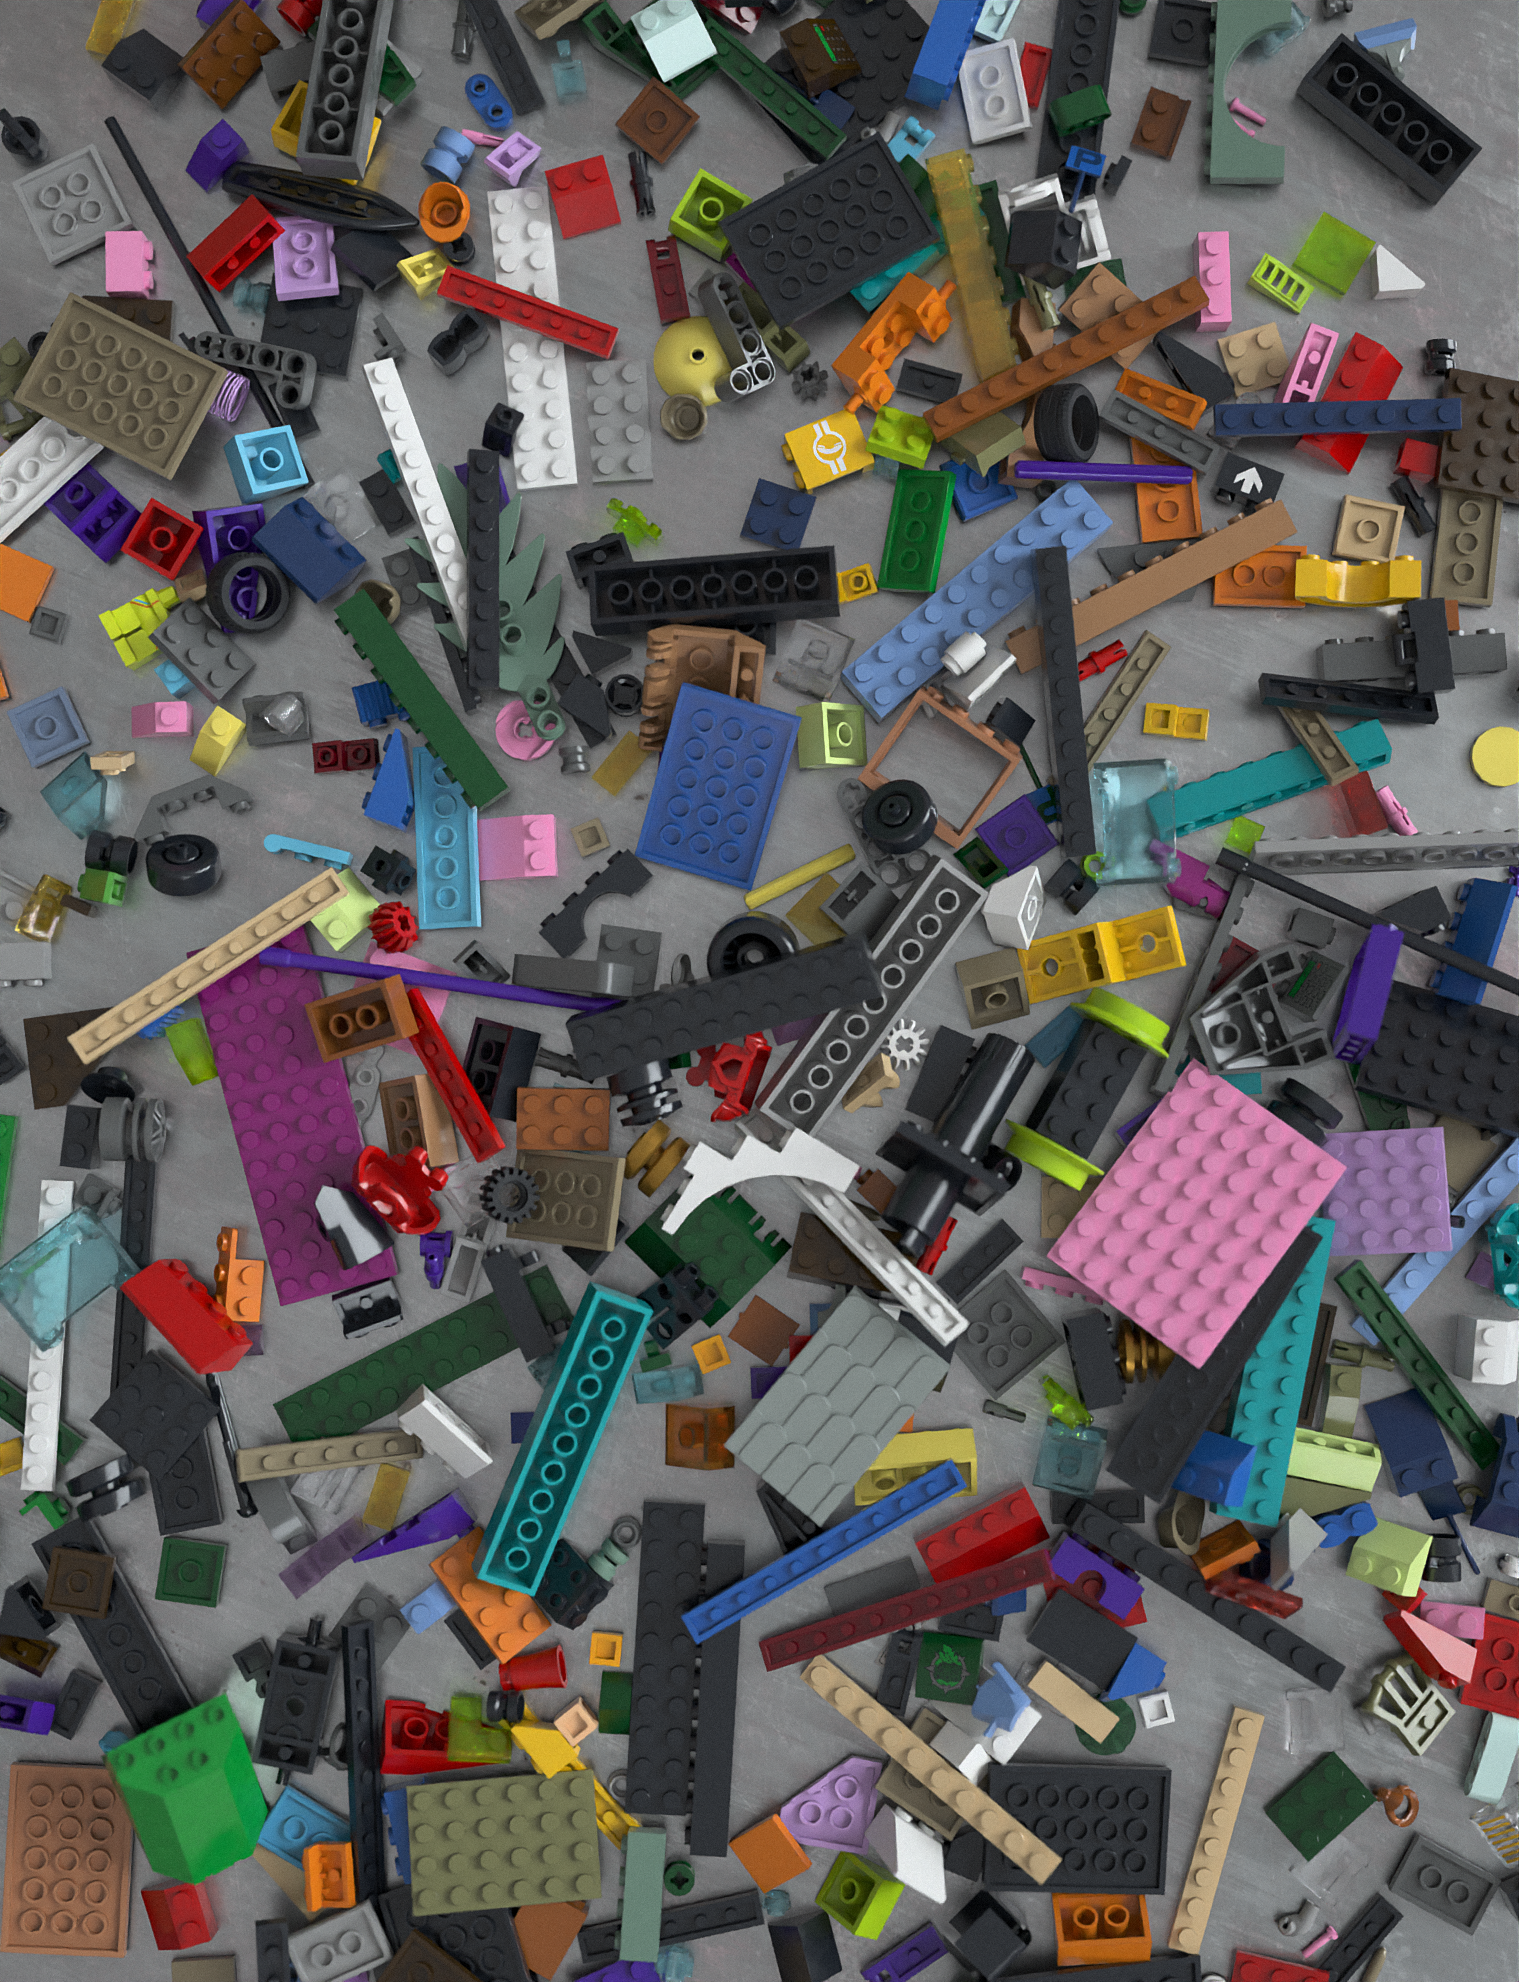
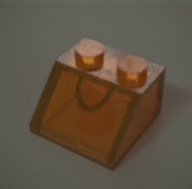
(698, 1435)

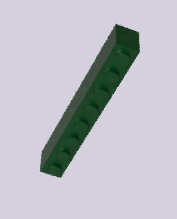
(422, 701)

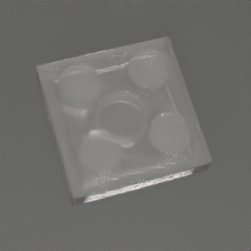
(463, 1188)

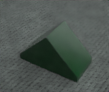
(980, 863)
(615, 1702)

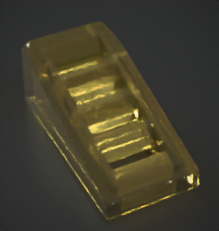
(35, 904)

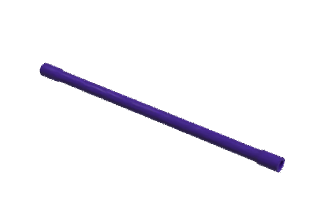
(287, 958)

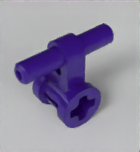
(435, 1249)

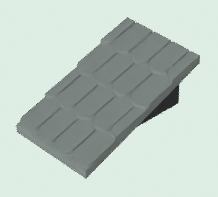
(837, 1406)

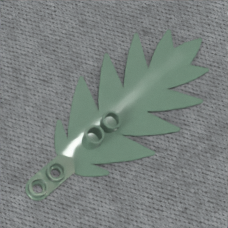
(523, 626)

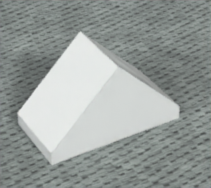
(1391, 277)
(961, 1752)

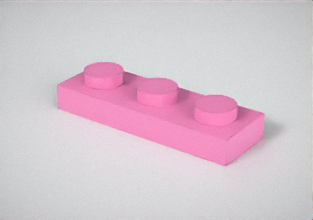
(1064, 1285)

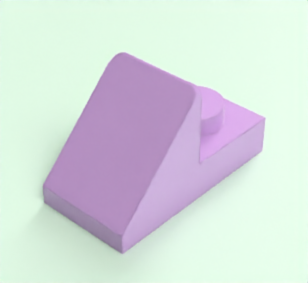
(512, 158)

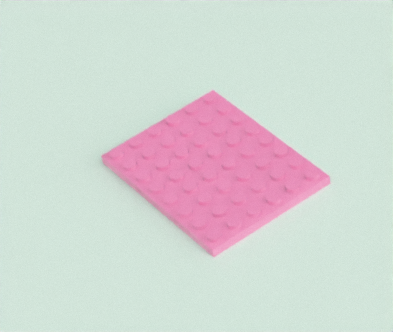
(1196, 1213)

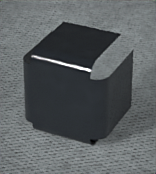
(988, 1936)

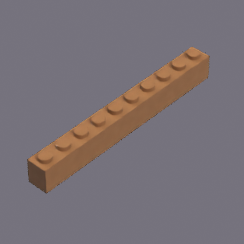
(1164, 578)

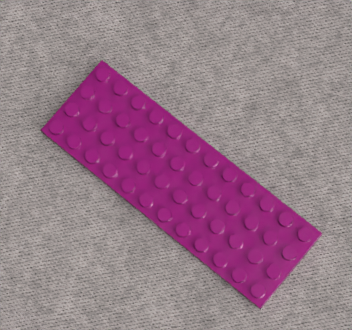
(287, 1117)

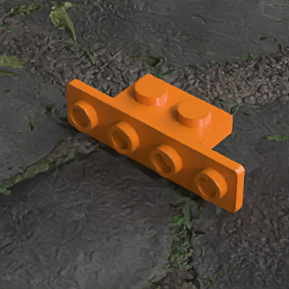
(237, 1279)

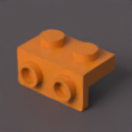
(328, 1875)

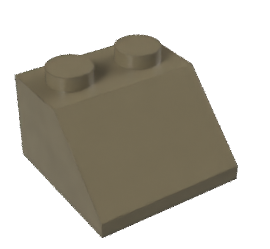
(993, 988)

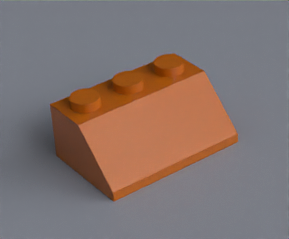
(1100, 1928)

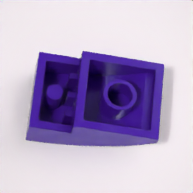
(94, 512)

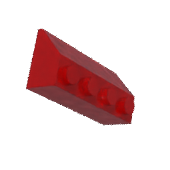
(1362, 374)
(188, 1316)
(982, 1535)

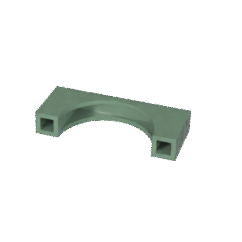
(1235, 154)

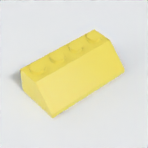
(915, 1454)

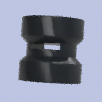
(1440, 356)
(505, 1706)

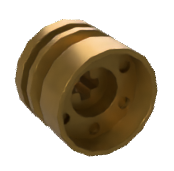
(1141, 1352)

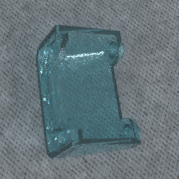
(1138, 823)
(62, 1275)

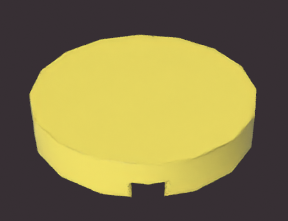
(1496, 757)

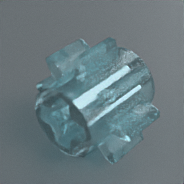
(675, 1964)

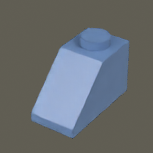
(427, 1606)

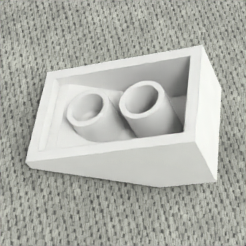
(979, 680)
(1002, 1743)
(909, 1850)

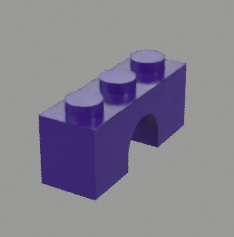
(1118, 1589)

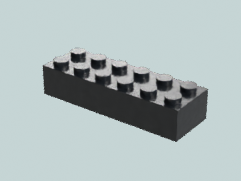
(1388, 119)

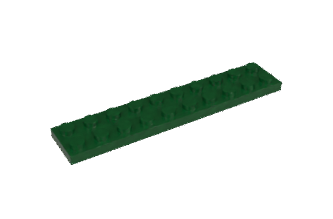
(426, 1357)

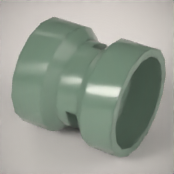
(608, 1559)

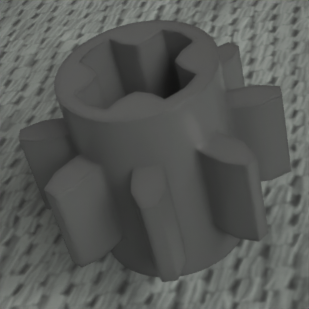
(813, 387)

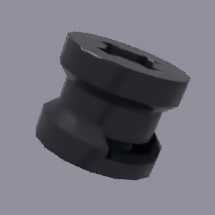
(461, 255)

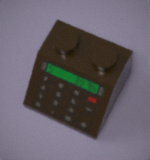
(818, 54)

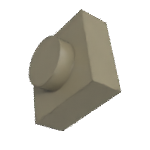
(590, 837)

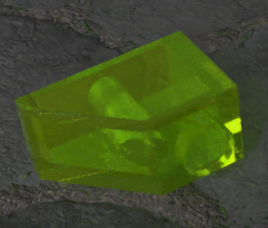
(193, 1050)

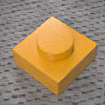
(711, 1353)
(606, 1648)

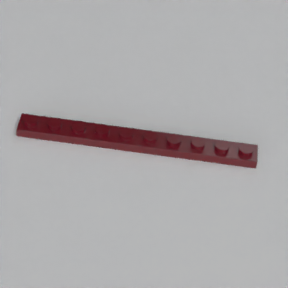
(907, 1609)

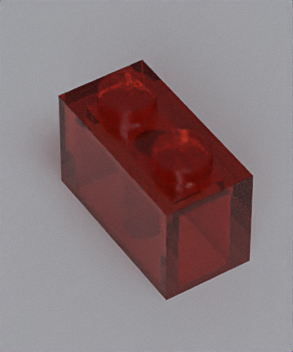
(1360, 805)

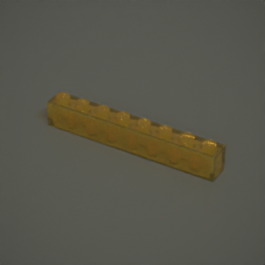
(972, 263)

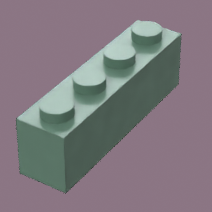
(642, 1894)

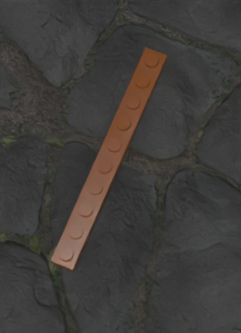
(1066, 359)

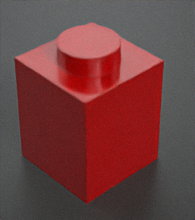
(1416, 460)

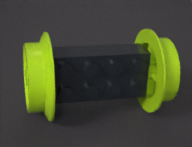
(1087, 1087)

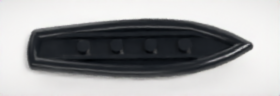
(317, 197)

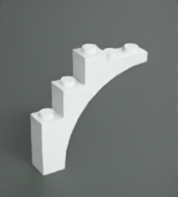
(713, 1171)

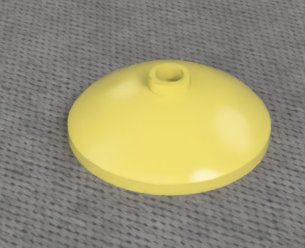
(679, 371)

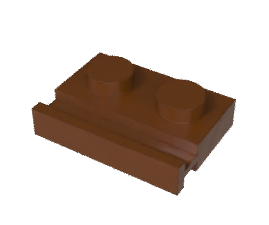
(1160, 123)

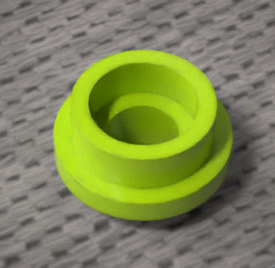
(1084, 864)

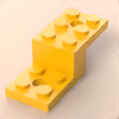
(1101, 954)

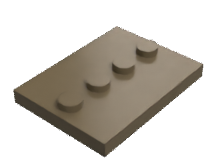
(576, 1198)

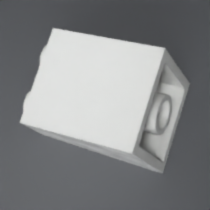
(1487, 1349)

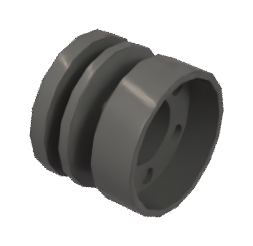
(126, 1129)

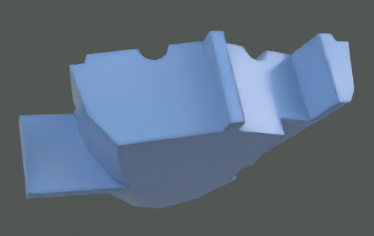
(999, 1701)

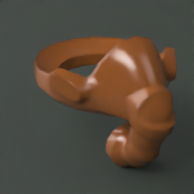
(1393, 1798)

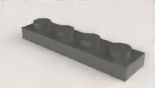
(1159, 432)

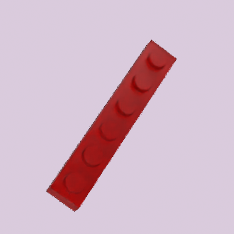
(527, 312)
(452, 1082)

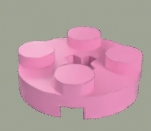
(507, 733)

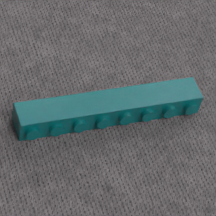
(1271, 780)

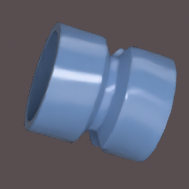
(449, 152)

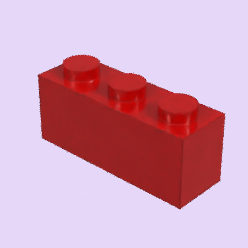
(235, 243)

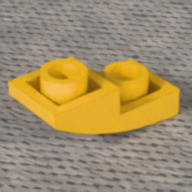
(856, 584)

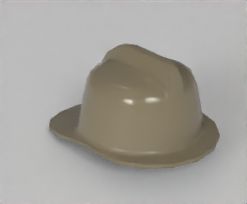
(1182, 1523)

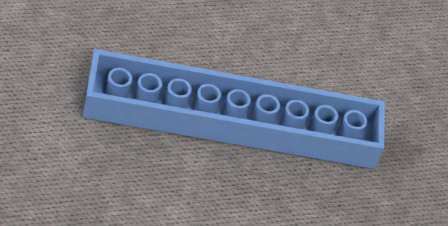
(972, 600)

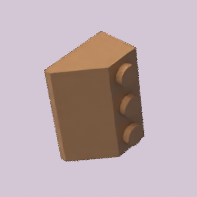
(418, 1117)

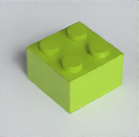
(701, 209)

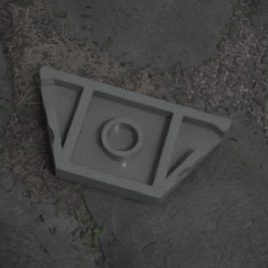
(1128, 557)

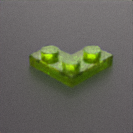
(470, 1741)

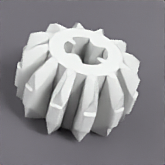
(903, 1055)

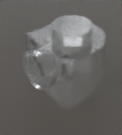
(284, 714)

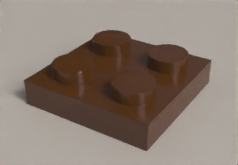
(657, 121)

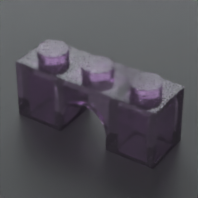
(326, 1555)

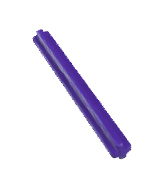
(1103, 472)

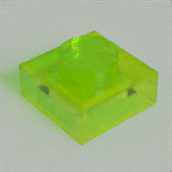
(1244, 834)

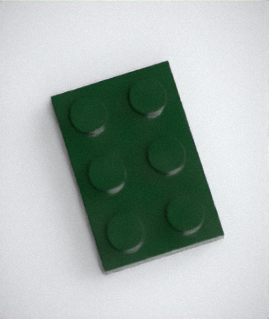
(1321, 1806)

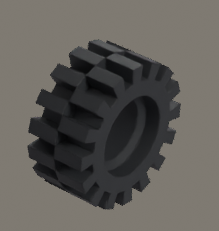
(526, 1195)

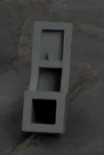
(281, 1513)

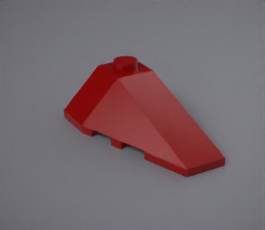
(416, 1740)

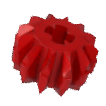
(393, 927)

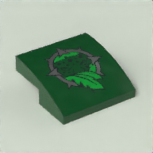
(949, 1667)

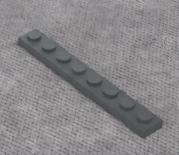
(1208, 969)

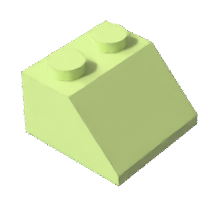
(831, 736)
(349, 917)
(1390, 1558)

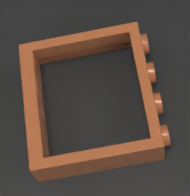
(982, 731)

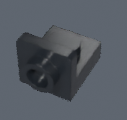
(501, 429)

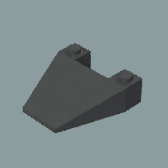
(1244, 1026)

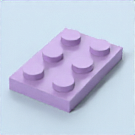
(304, 259)

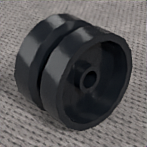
(1305, 1111)
(106, 1491)

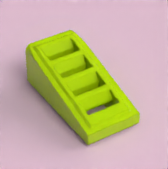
(1265, 287)

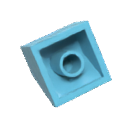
(265, 463)

